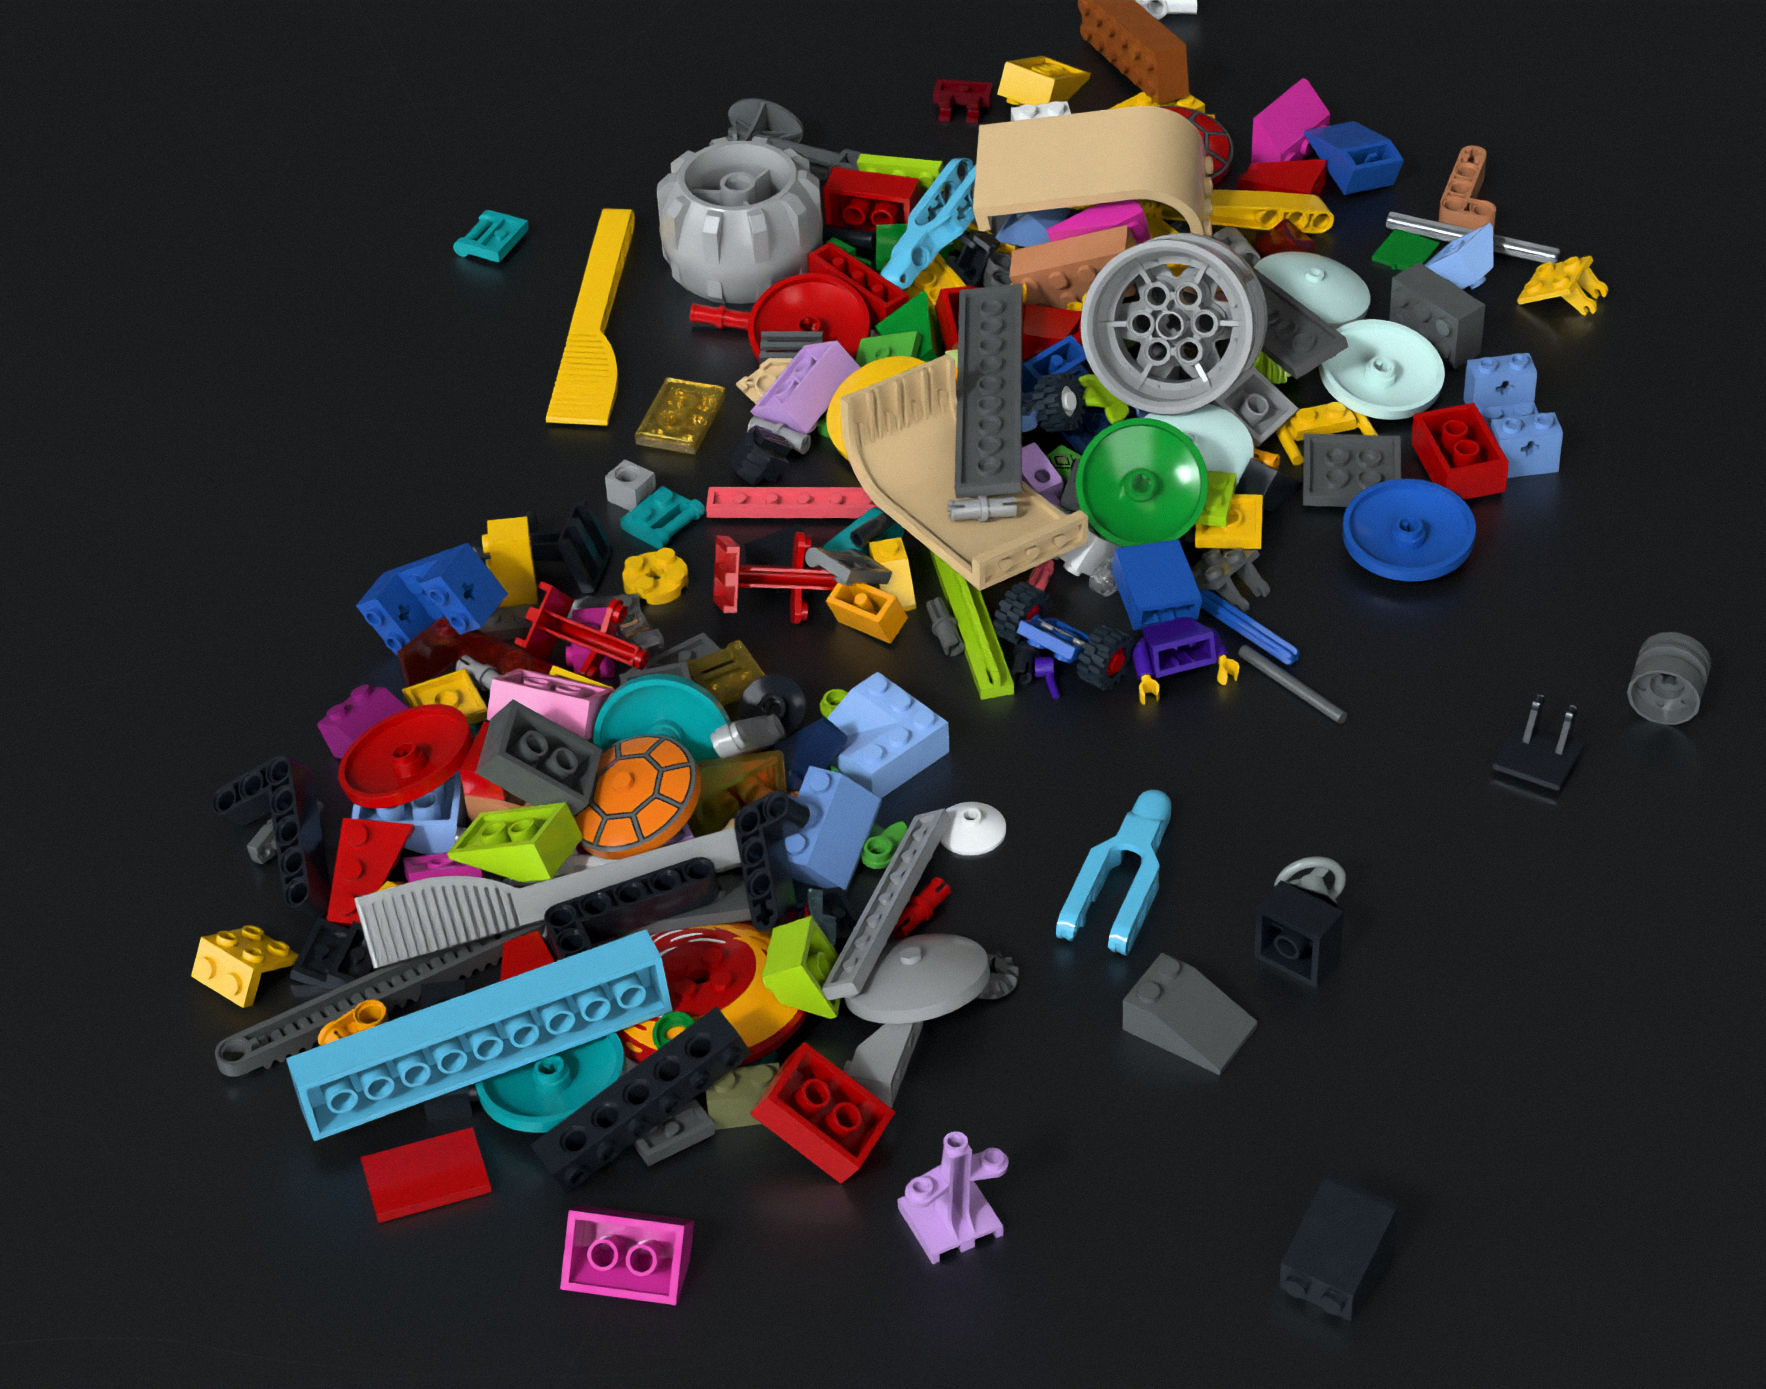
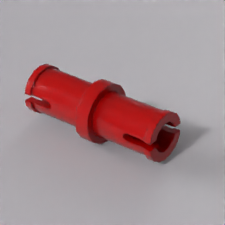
(719, 316)
(921, 907)

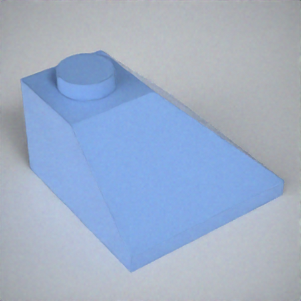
(1466, 258)

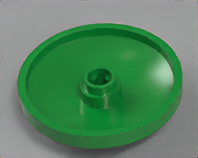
(1141, 482)

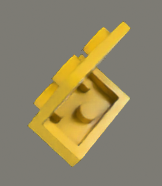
(236, 959)

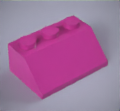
(1281, 126)
(626, 1254)

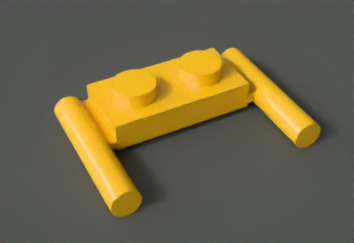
(1320, 419)

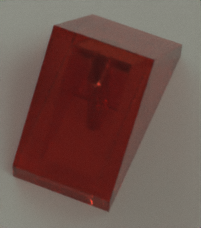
(1284, 238)

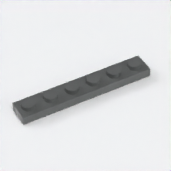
(511, 621)

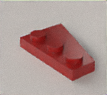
(363, 863)

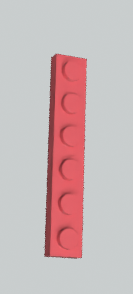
(787, 502)

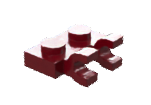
(957, 92)

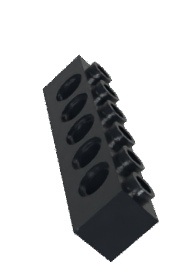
(648, 1083)

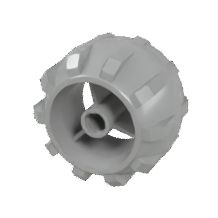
(739, 218)

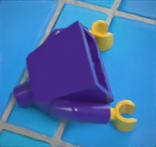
(1179, 647)

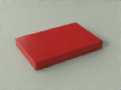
(425, 1174)

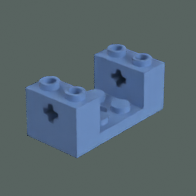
(1505, 398)

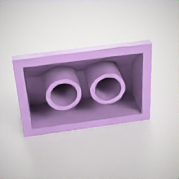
(806, 386)

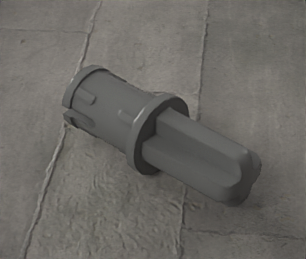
(945, 627)

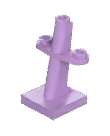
(947, 1205)

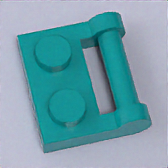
(497, 241)
(661, 517)

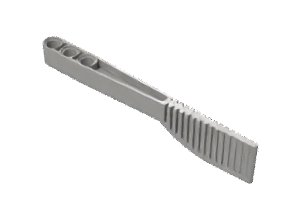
(462, 909)

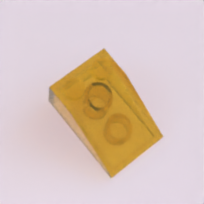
(731, 785)

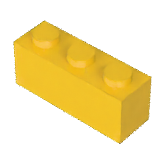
(511, 559)

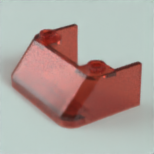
(442, 646)

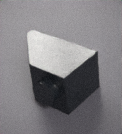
(1269, 482)

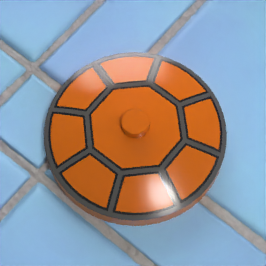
(639, 796)

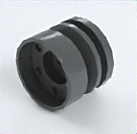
(1669, 678)

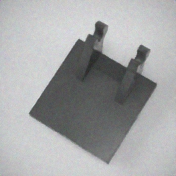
(1215, 571)

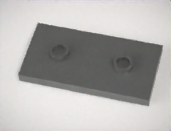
(727, 908)

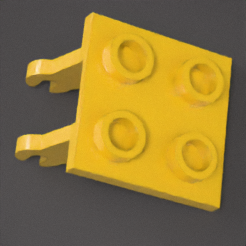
(1565, 281)

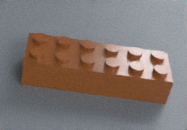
(1137, 46)

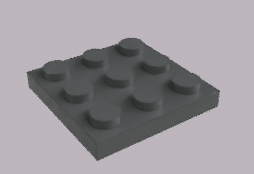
(1344, 465)

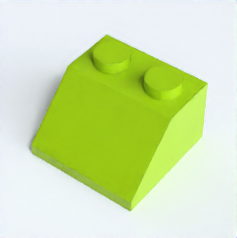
(799, 965)

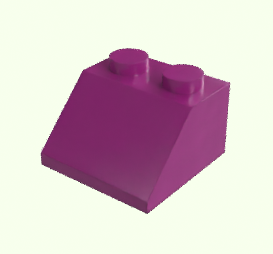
(356, 715)

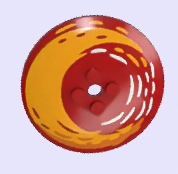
(732, 963)

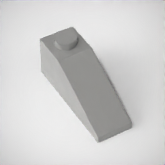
(883, 1059)

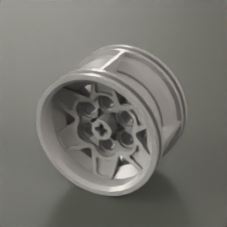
(1109, 321)

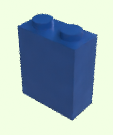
(1155, 583)

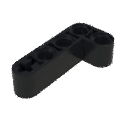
(764, 859)

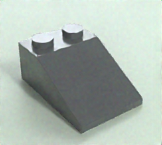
(1186, 1015)

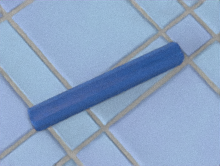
(1249, 627)

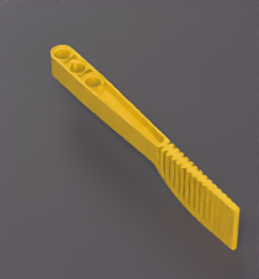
(1252, 210)
(588, 369)

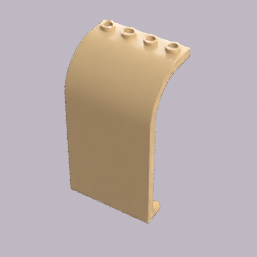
(1093, 161)
(904, 457)

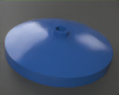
(1409, 529)

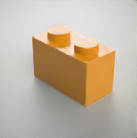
(867, 610)

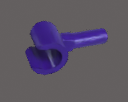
(1045, 668)

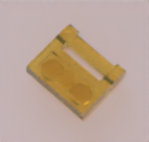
(730, 680)

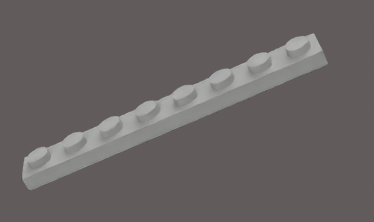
(886, 905)

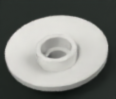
(973, 828)

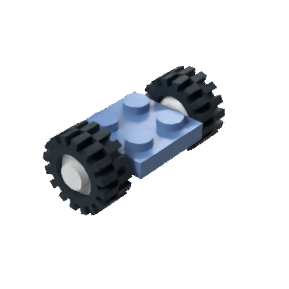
(1054, 402)

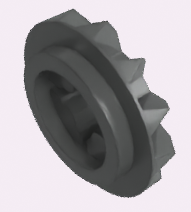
(1003, 979)

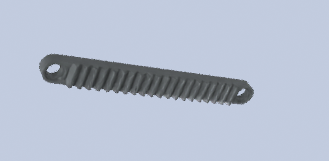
(390, 985)

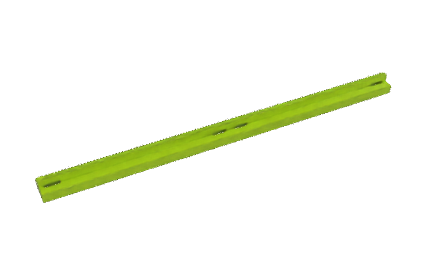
(976, 632)

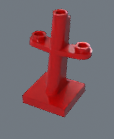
(731, 576)
(552, 623)

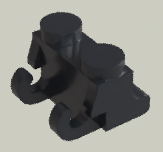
(974, 256)

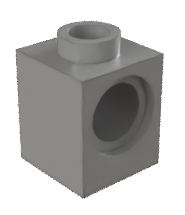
(629, 484)

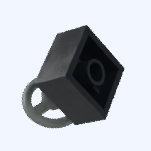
(1302, 922)

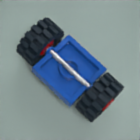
(1101, 654)

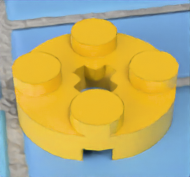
(663, 563)

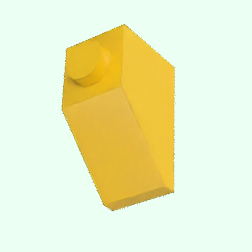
(893, 556)

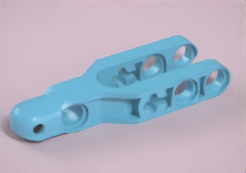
(928, 236)
(1139, 833)

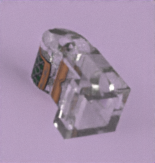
(640, 633)

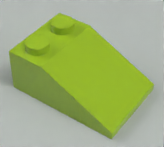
(520, 842)

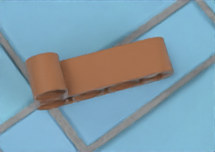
(1459, 201)

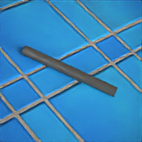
(1292, 684)

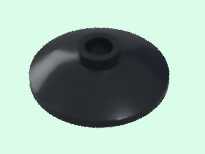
(773, 691)

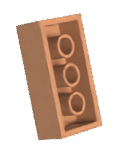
(1067, 267)

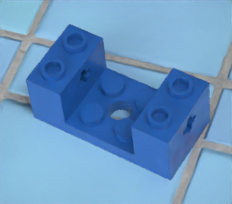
(436, 587)

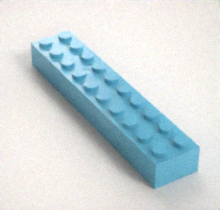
(479, 1034)

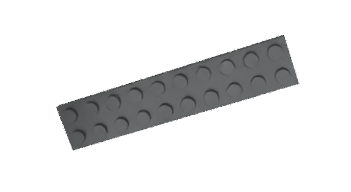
(1294, 334)
(989, 392)

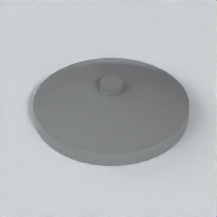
(922, 979)

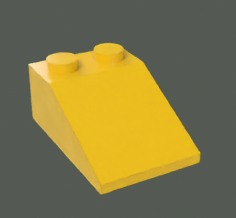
(1040, 81)

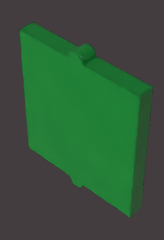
(1405, 250)

